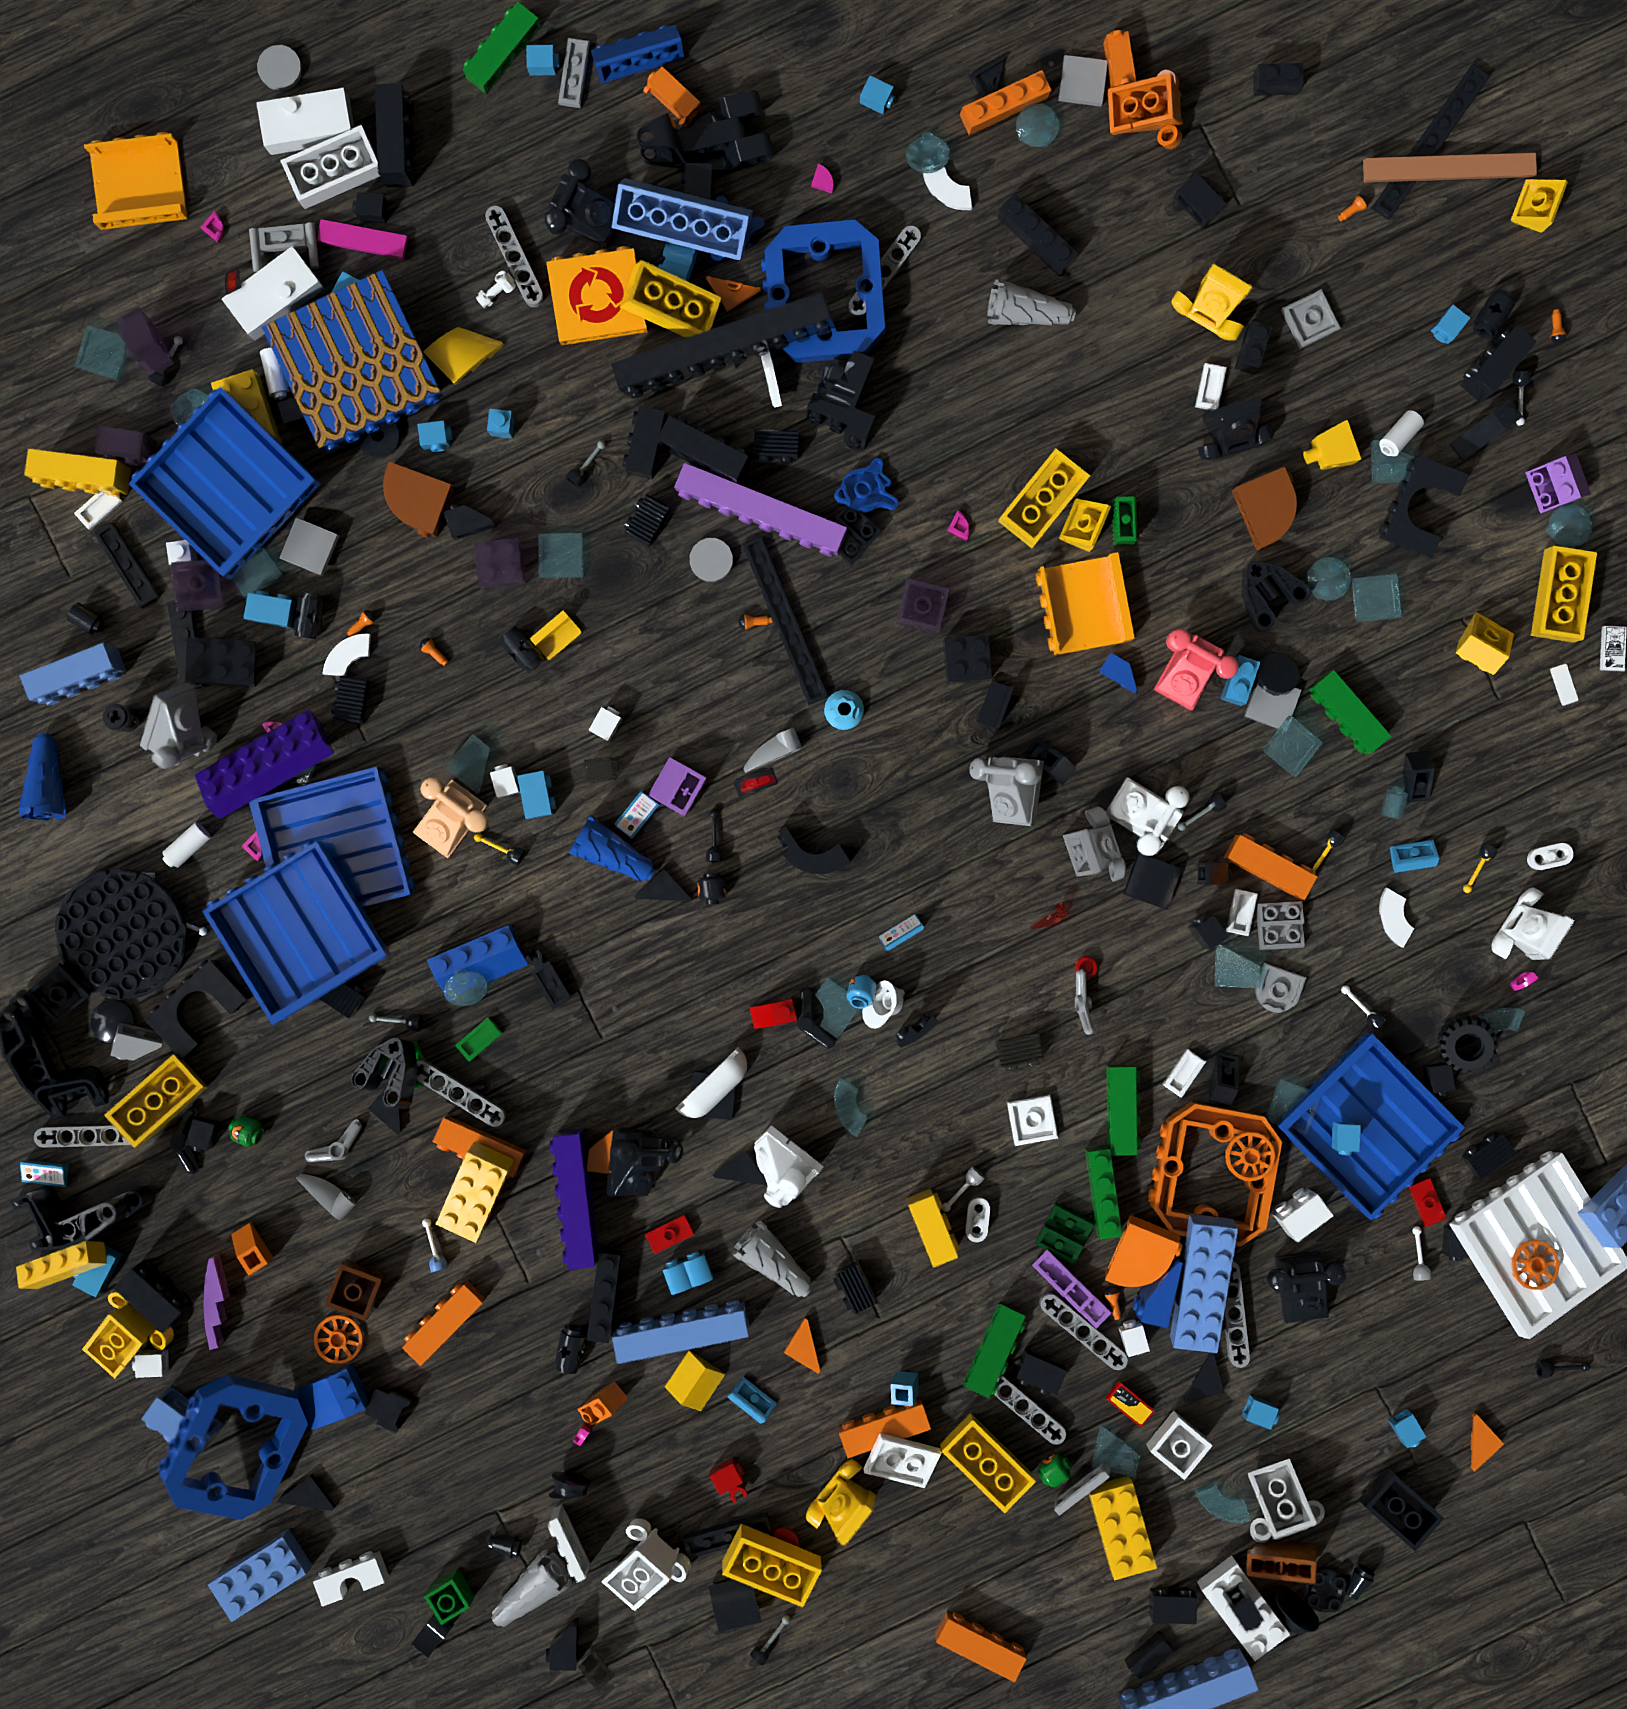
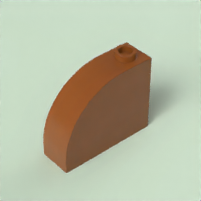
(416, 498)
(1267, 506)
(1283, 1561)

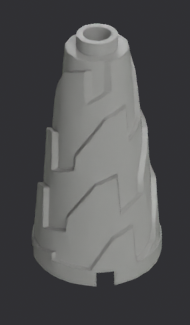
(1025, 306)
(767, 1255)
(536, 1586)

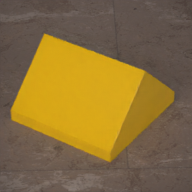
(1538, 203)
(1084, 524)
(694, 1381)

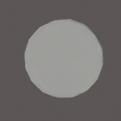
(279, 67)
(711, 559)

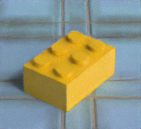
(933, 1227)

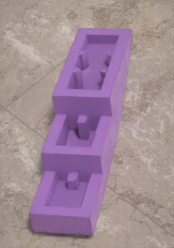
(1072, 1289)
(215, 1293)

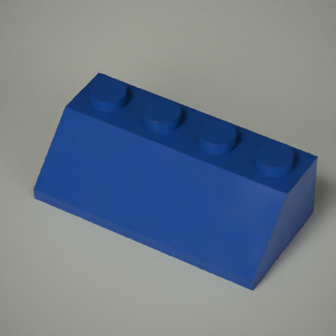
(638, 53)
(487, 955)

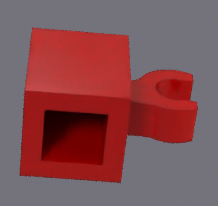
(728, 1478)

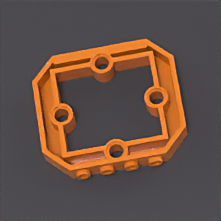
(1171, 1149)

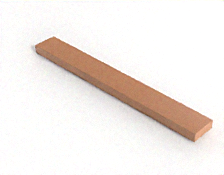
(1449, 167)

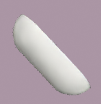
(715, 1086)

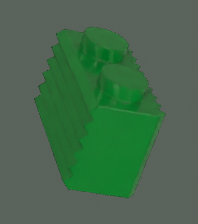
(1124, 521)

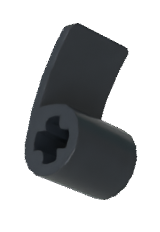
(431, 1635)

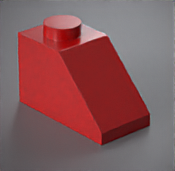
(773, 1013)

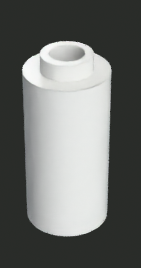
(275, 378)
(1401, 433)
(185, 845)

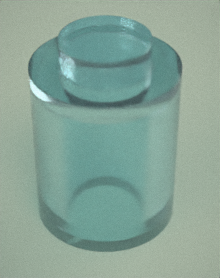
(1394, 803)

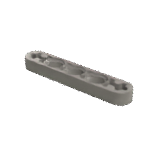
(511, 246)
(888, 261)
(465, 1101)
(78, 1136)
(1237, 1323)
(1091, 1338)
(1032, 1409)

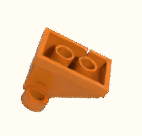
(1148, 107)

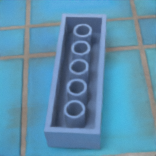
(681, 219)
(1203, 1283)
(681, 1331)
(1196, 1686)

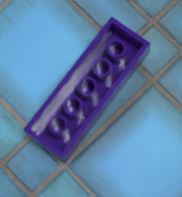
(264, 764)
(575, 1199)

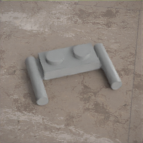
(282, 238)

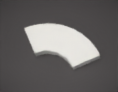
(947, 191)
(771, 380)
(346, 653)
(1393, 917)

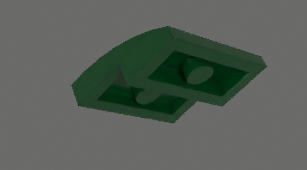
(1064, 1233)

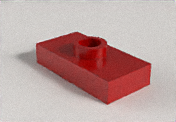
(1427, 1202)
(669, 1233)

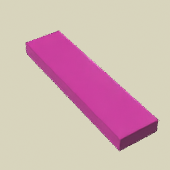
(362, 239)

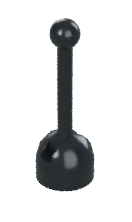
(714, 853)
(1545, 1368)

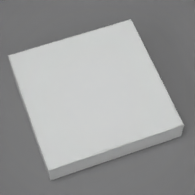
(1032, 1120)

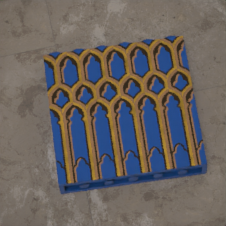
(352, 362)

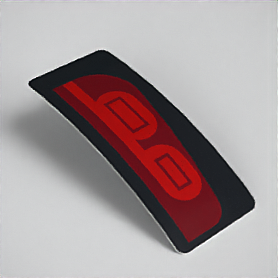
(232, 281)
(755, 782)

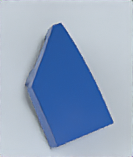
(1120, 672)

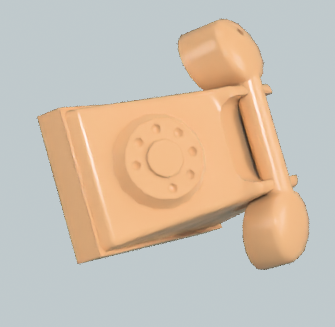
(450, 816)

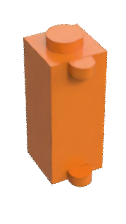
(1119, 58)
(673, 95)

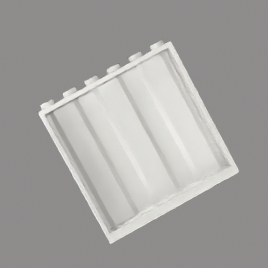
(1541, 1207)

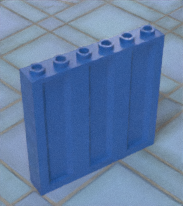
(224, 483)
(354, 824)
(296, 931)
(1398, 1121)

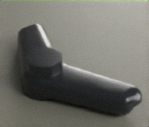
(806, 1022)
(179, 1139)

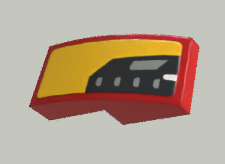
(1130, 1404)

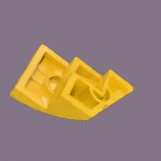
(461, 352)

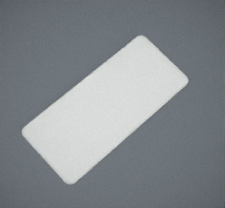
(1564, 684)

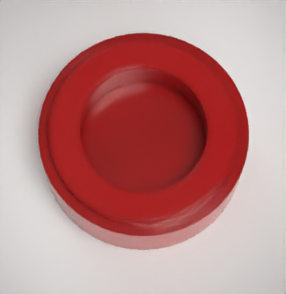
(1087, 964)

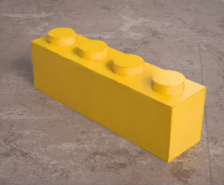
(61, 1265)

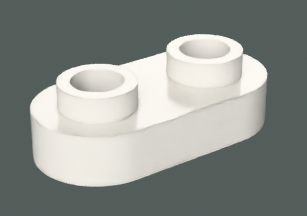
(1548, 856)
(978, 1219)

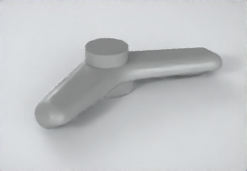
(1083, 1002)
(337, 1150)

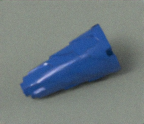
(43, 783)
(605, 848)

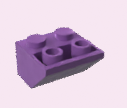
(1558, 483)
(677, 787)

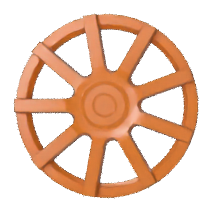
(1250, 1156)
(1534, 1264)
(338, 1339)

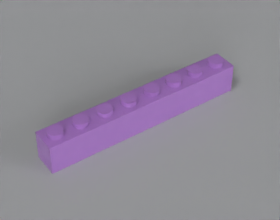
(760, 509)

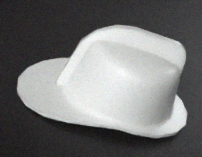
(886, 1003)

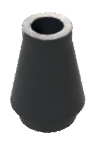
(506, 1545)
(1360, 1581)

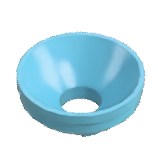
(840, 721)

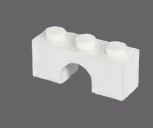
(367, 1570)

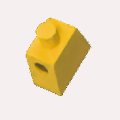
(1334, 448)

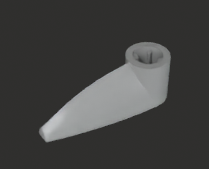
(774, 749)
(329, 1196)

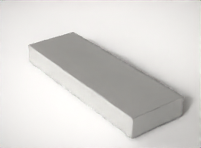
(574, 72)
(1082, 1488)

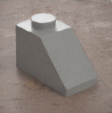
(134, 1042)

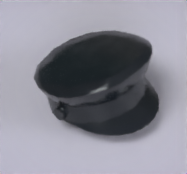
(569, 1485)

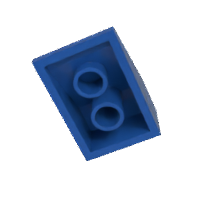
(1157, 1298)
(332, 1397)

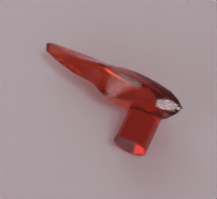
(1053, 918)

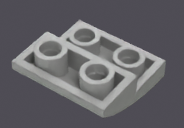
(309, 546)
(1280, 925)

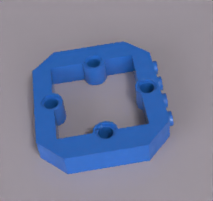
(833, 236)
(224, 1499)

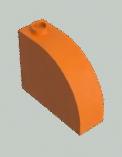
(1142, 1254)

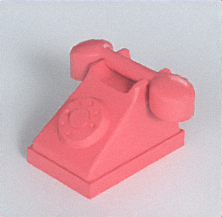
(1192, 668)

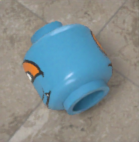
(861, 991)

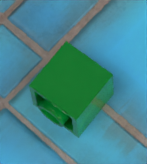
(449, 1596)

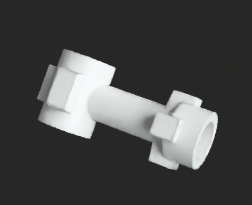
(504, 282)

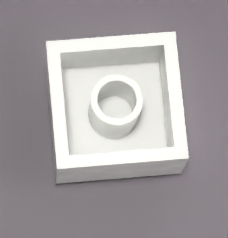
(1301, 1214)
(1179, 1445)

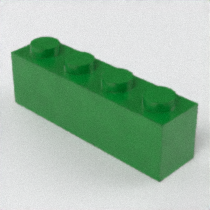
(501, 47)
(1349, 712)
(1122, 1109)
(1103, 1192)
(994, 1350)

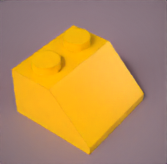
(1485, 644)

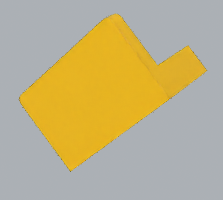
(556, 635)

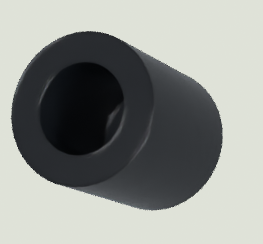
(85, 618)

